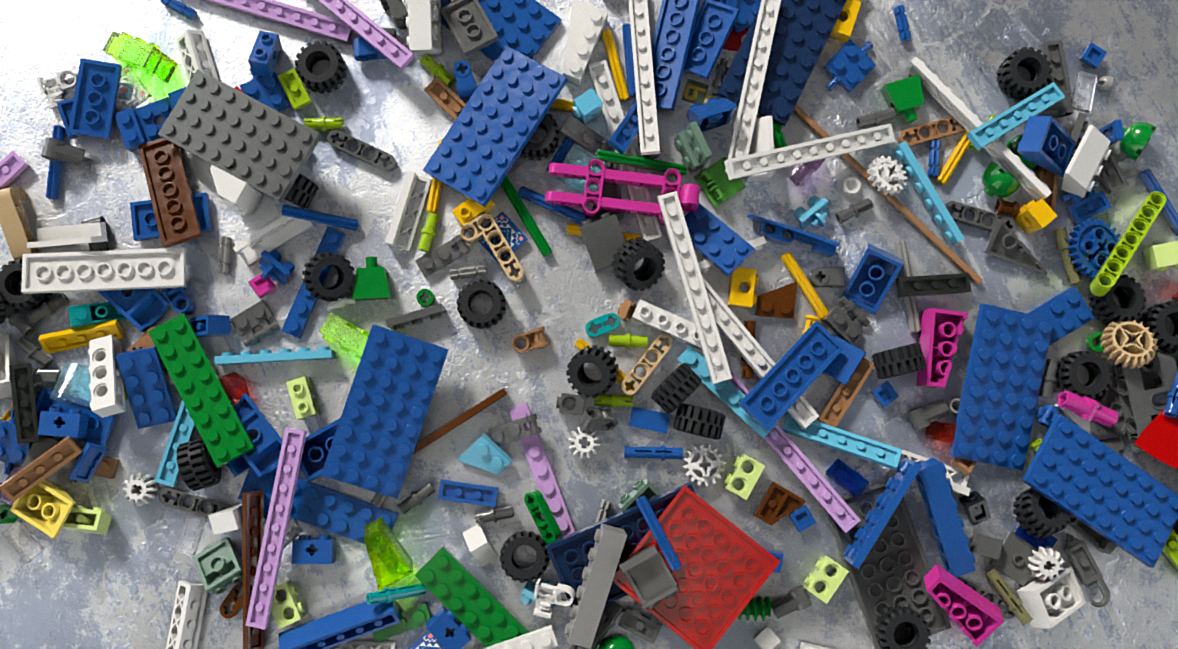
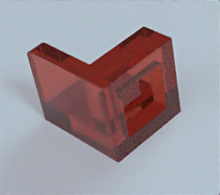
(234, 386)
(940, 432)

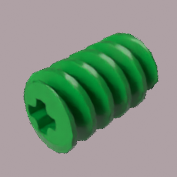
(755, 608)

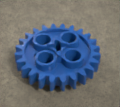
(1091, 245)

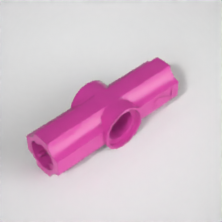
(1087, 408)

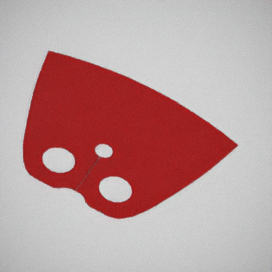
(1161, 439)

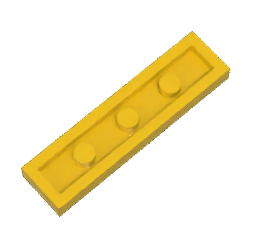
(79, 336)

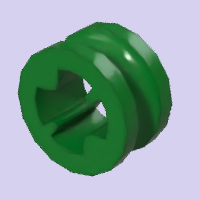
(421, 294)

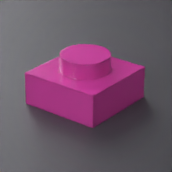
(262, 287)

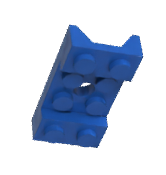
(140, 125)
(142, 308)
(267, 445)

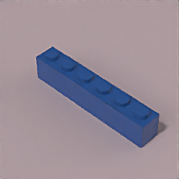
(944, 518)
(341, 626)

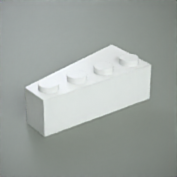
(583, 37)

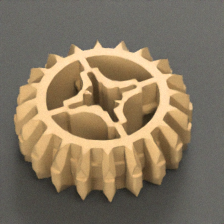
(1133, 354)

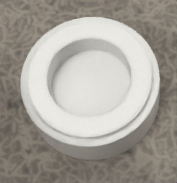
(850, 186)

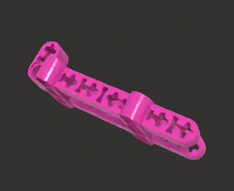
(687, 195)

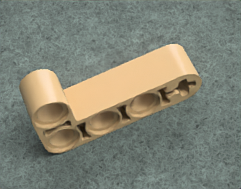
(14, 222)
(499, 249)

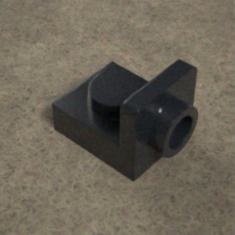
(975, 507)

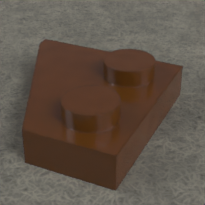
(777, 303)
(777, 504)

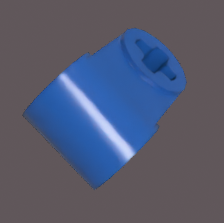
(364, 51)
(465, 82)
(176, 297)

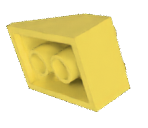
(44, 507)

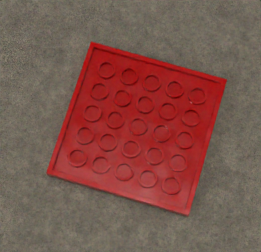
(717, 570)

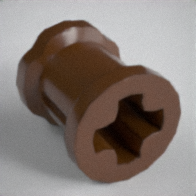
(1007, 207)

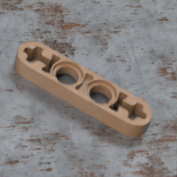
(932, 128)

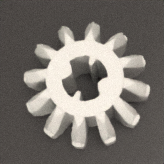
(578, 446)
(146, 492)
(1045, 563)

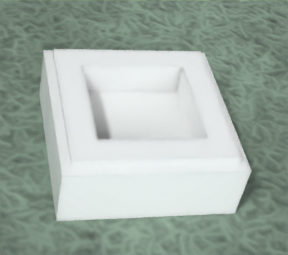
(766, 638)

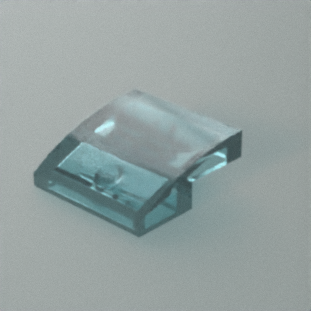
(581, 157)
(73, 385)

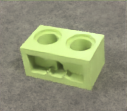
(303, 398)
(748, 479)
(830, 582)
(280, 605)

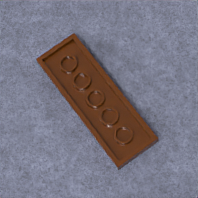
(170, 192)

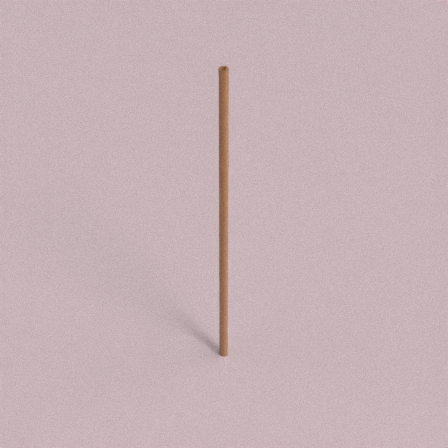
(894, 201)

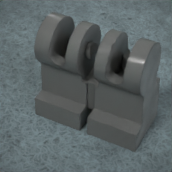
(397, 10)

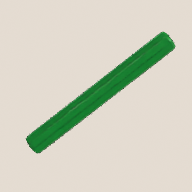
(639, 162)
(525, 217)

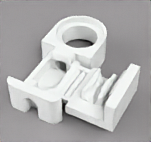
(54, 87)
(547, 594)

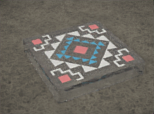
(131, 90)

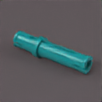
(388, 594)

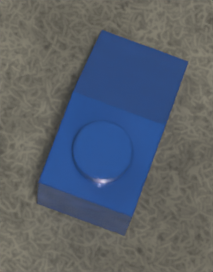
(211, 325)

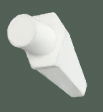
(341, 303)

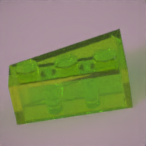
(140, 55)
(345, 333)
(386, 553)

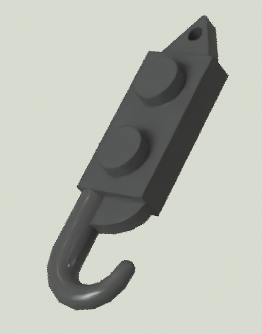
(1086, 568)

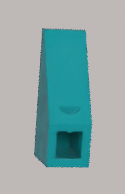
(92, 313)

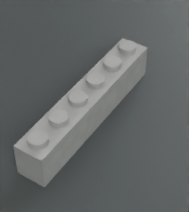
(595, 585)

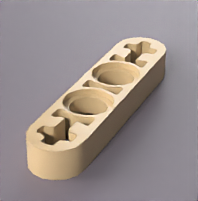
(647, 365)

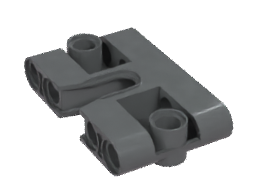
(1139, 387)

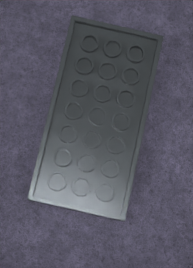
(240, 135)
(891, 570)

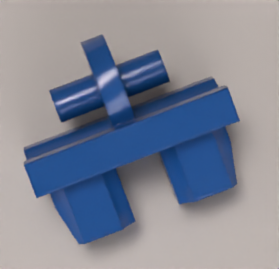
(273, 268)

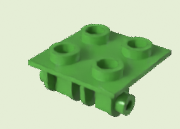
(717, 184)

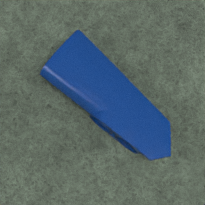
(820, 244)

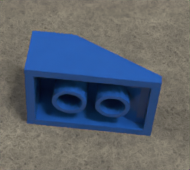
(711, 114)
(1047, 144)
(872, 278)
(316, 451)

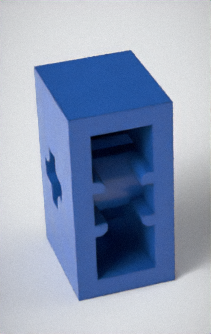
(265, 54)
(52, 423)
(304, 555)
(449, 640)

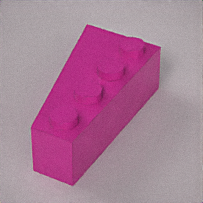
(938, 343)
(965, 606)

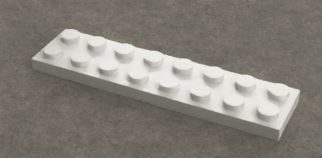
(103, 270)

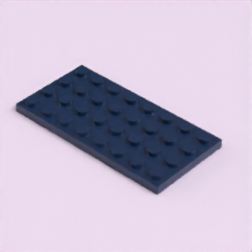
(796, 46)
(571, 552)

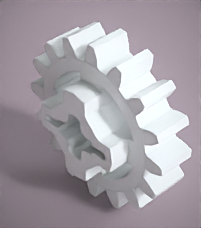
(887, 175)
(711, 463)

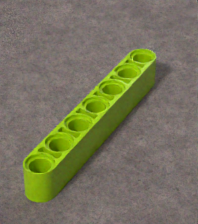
(1127, 244)

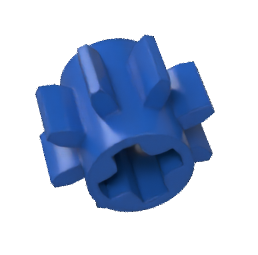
(1046, 415)

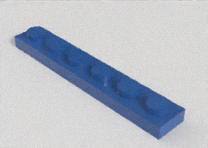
(304, 301)

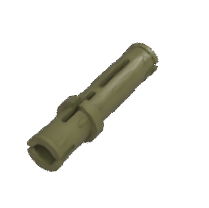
(1062, 237)
(1024, 617)

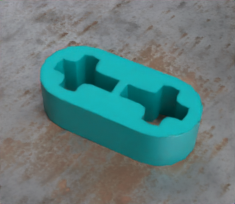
(604, 329)

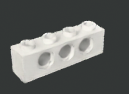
(666, 323)
(106, 378)

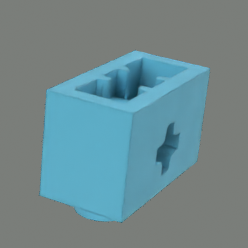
(587, 107)

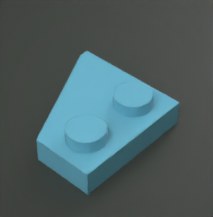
(485, 455)

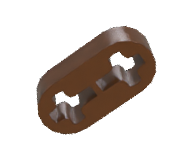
(231, 597)

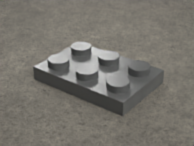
(469, 25)

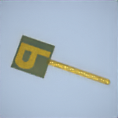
(696, 92)

